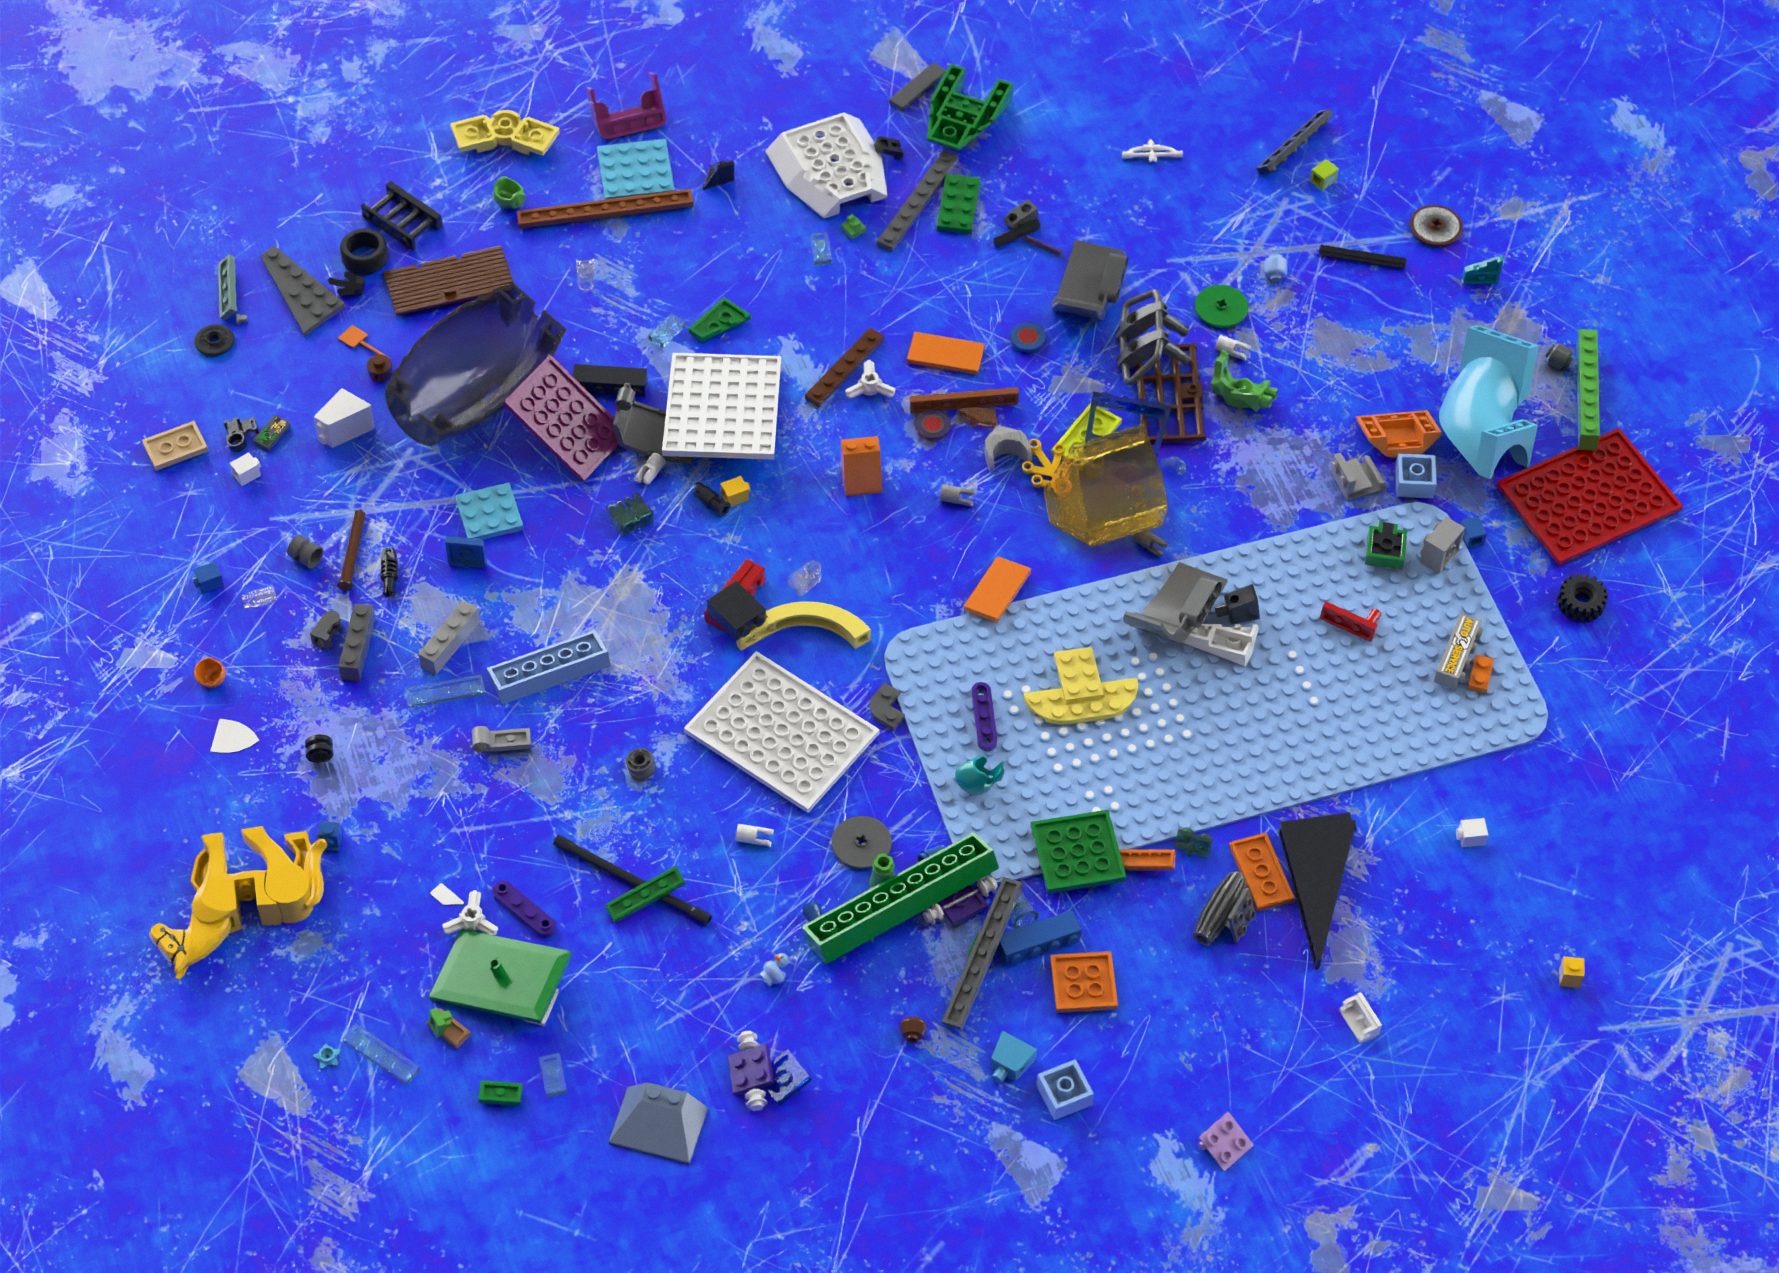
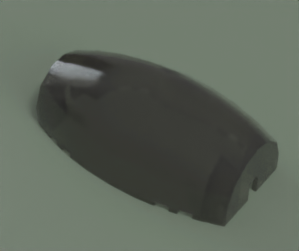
(470, 365)

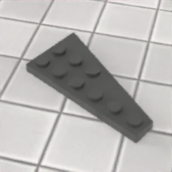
(303, 294)

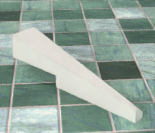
(1226, 642)

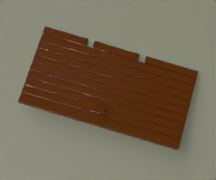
(447, 280)

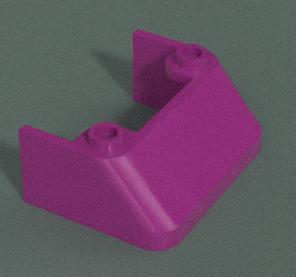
(629, 121)

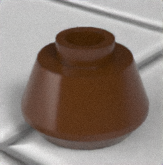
(912, 1029)

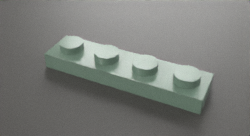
(227, 287)

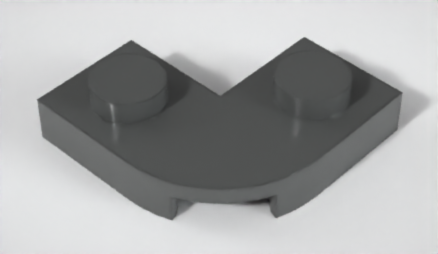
(882, 708)

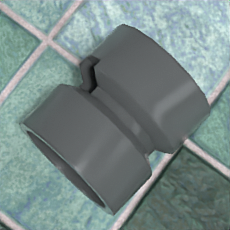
(305, 551)

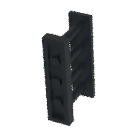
(405, 201)

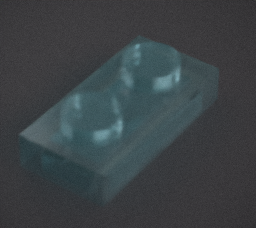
(820, 249)
(666, 330)
(552, 1075)

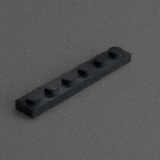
(1298, 138)

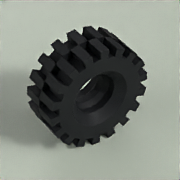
(1584, 587)

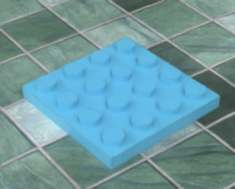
(635, 169)

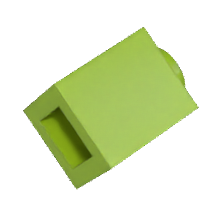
(1324, 174)

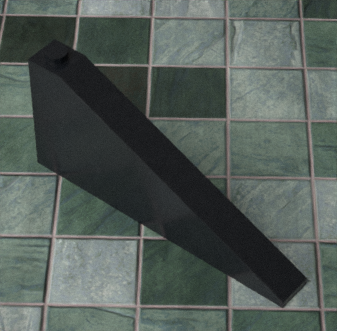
(1316, 862)

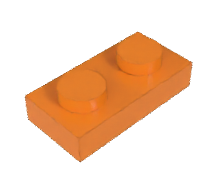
(1480, 673)

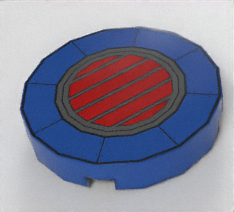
(1027, 337)

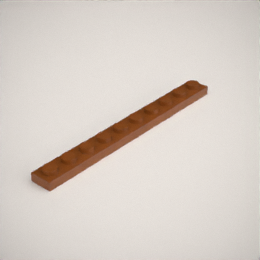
(605, 208)

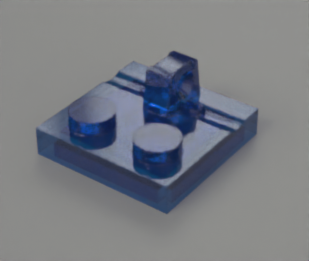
(788, 1077)

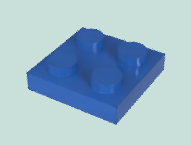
(466, 552)

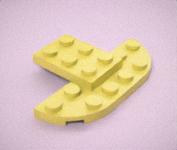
(1081, 692)

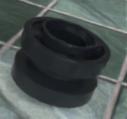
(319, 748)

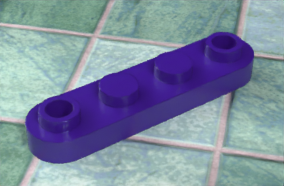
(984, 716)
(524, 909)

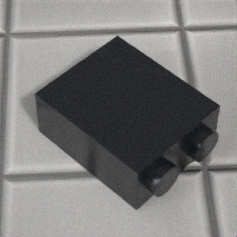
(736, 610)

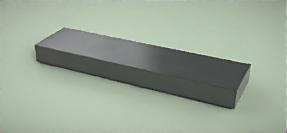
(917, 87)

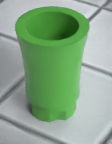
(881, 870)

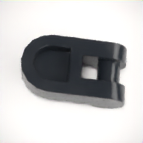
(888, 146)

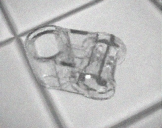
(585, 274)
(805, 577)

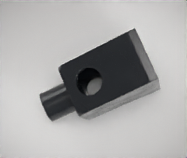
(1240, 605)

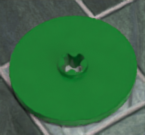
(1233, 310)

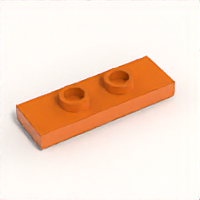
(1148, 860)

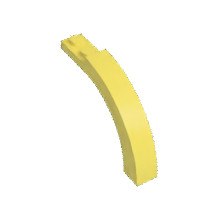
(810, 614)

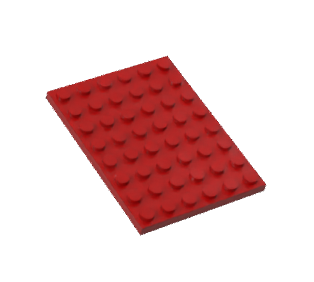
(1589, 497)

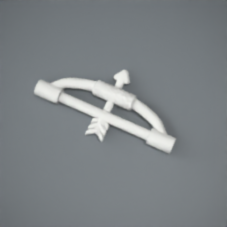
(1152, 148)

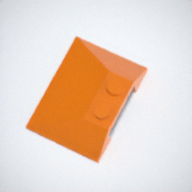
(1400, 432)

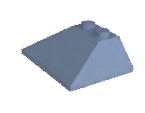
(659, 1122)

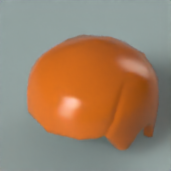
(209, 672)

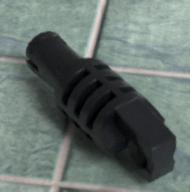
(389, 571)

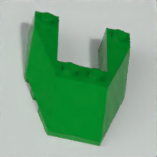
(960, 118)

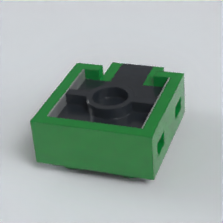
(1386, 546)

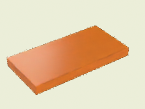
(946, 353)
(997, 589)
(1262, 872)

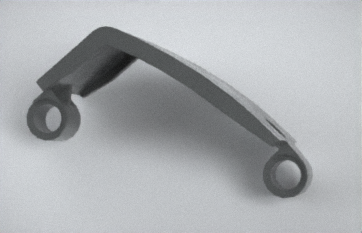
(640, 426)

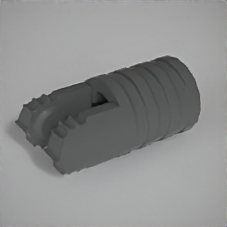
(1148, 540)

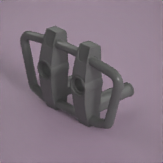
(1150, 343)

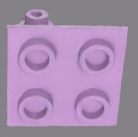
(1225, 1141)

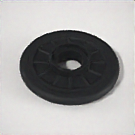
(204, 335)

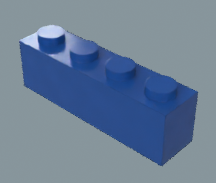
(1039, 937)

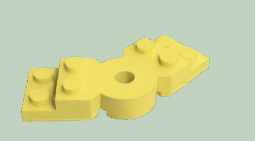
(504, 129)

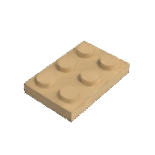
(175, 445)

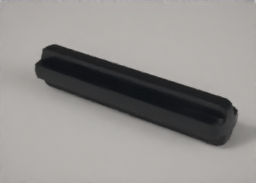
(1016, 232)

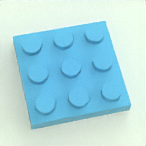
(489, 512)

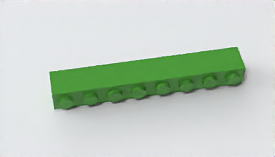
(1588, 390)

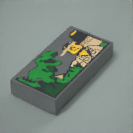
(271, 433)

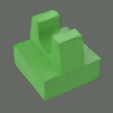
(853, 226)
(439, 1021)

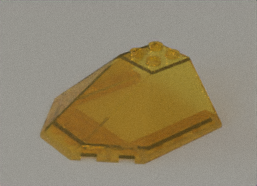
(1108, 488)

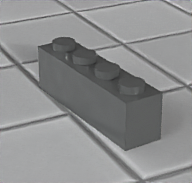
(357, 642)

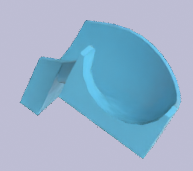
(1482, 400)

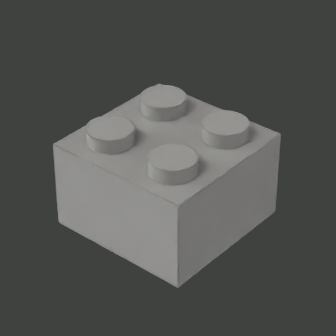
(1441, 544)

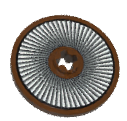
(1424, 221)

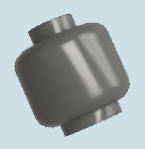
(1559, 356)

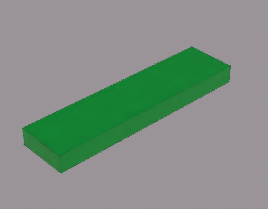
(645, 894)

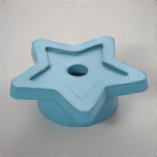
(321, 1056)

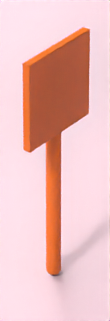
(354, 336)

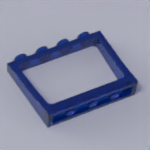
(1127, 404)

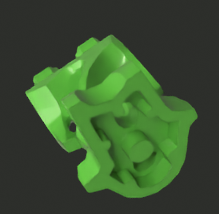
(1240, 392)

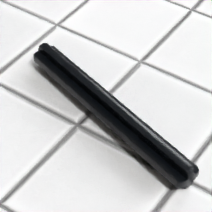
(1362, 256)

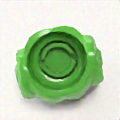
(508, 193)

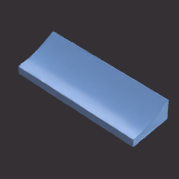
(549, 666)

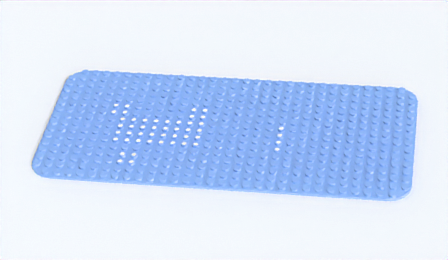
(1207, 734)

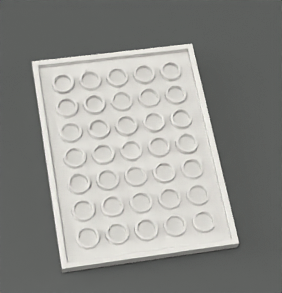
(782, 731)

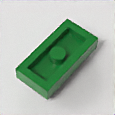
(500, 1093)

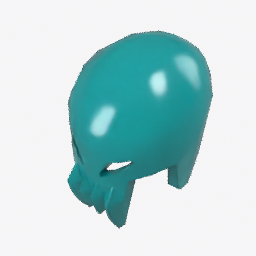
(974, 778)

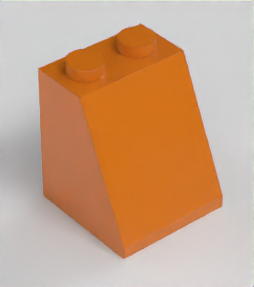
(861, 466)

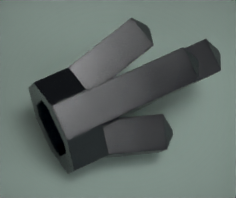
(353, 284)

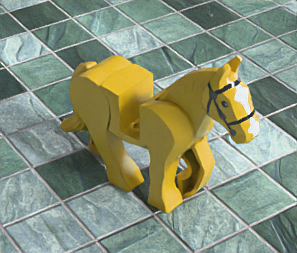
(282, 893)

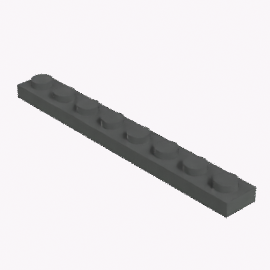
(917, 201)
(982, 953)

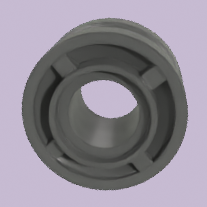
(643, 770)

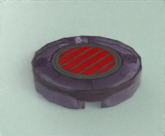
(932, 425)

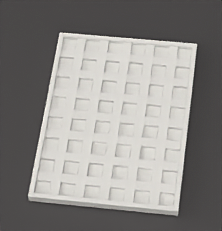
(722, 406)

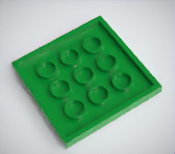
(1078, 851)

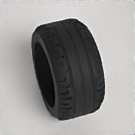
(364, 264)

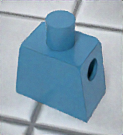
(1011, 1058)

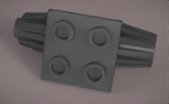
(1227, 907)

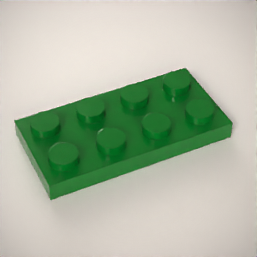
(958, 204)

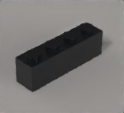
(610, 379)

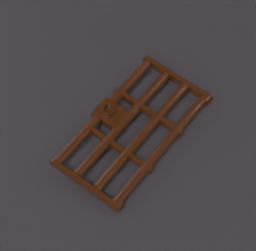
(1183, 392)

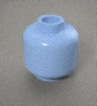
(1275, 267)

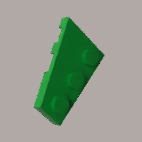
(719, 319)

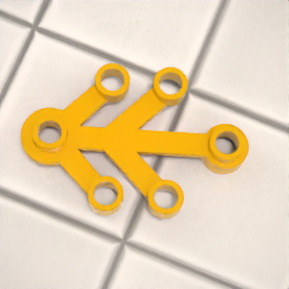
(1048, 469)

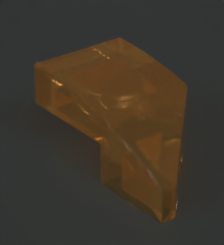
(980, 415)

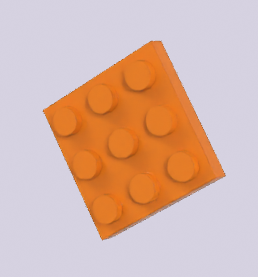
(1083, 982)

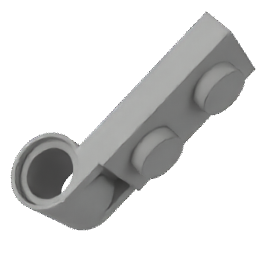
(500, 740)

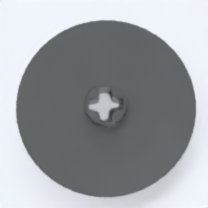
(854, 830)

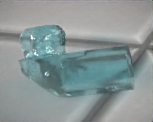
(1176, 462)

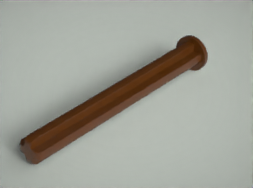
(351, 551)

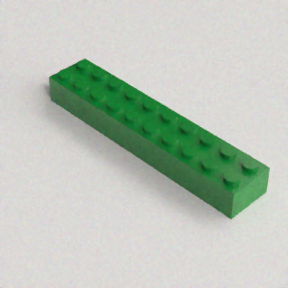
(900, 897)

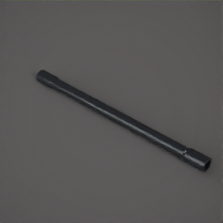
(570, 847)

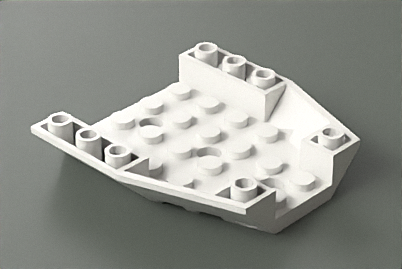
(820, 183)

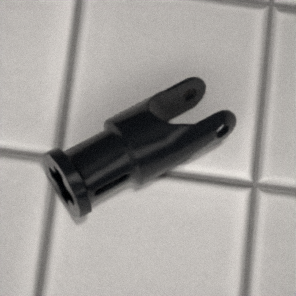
(711, 499)

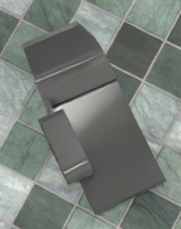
(1091, 280)
(1179, 604)

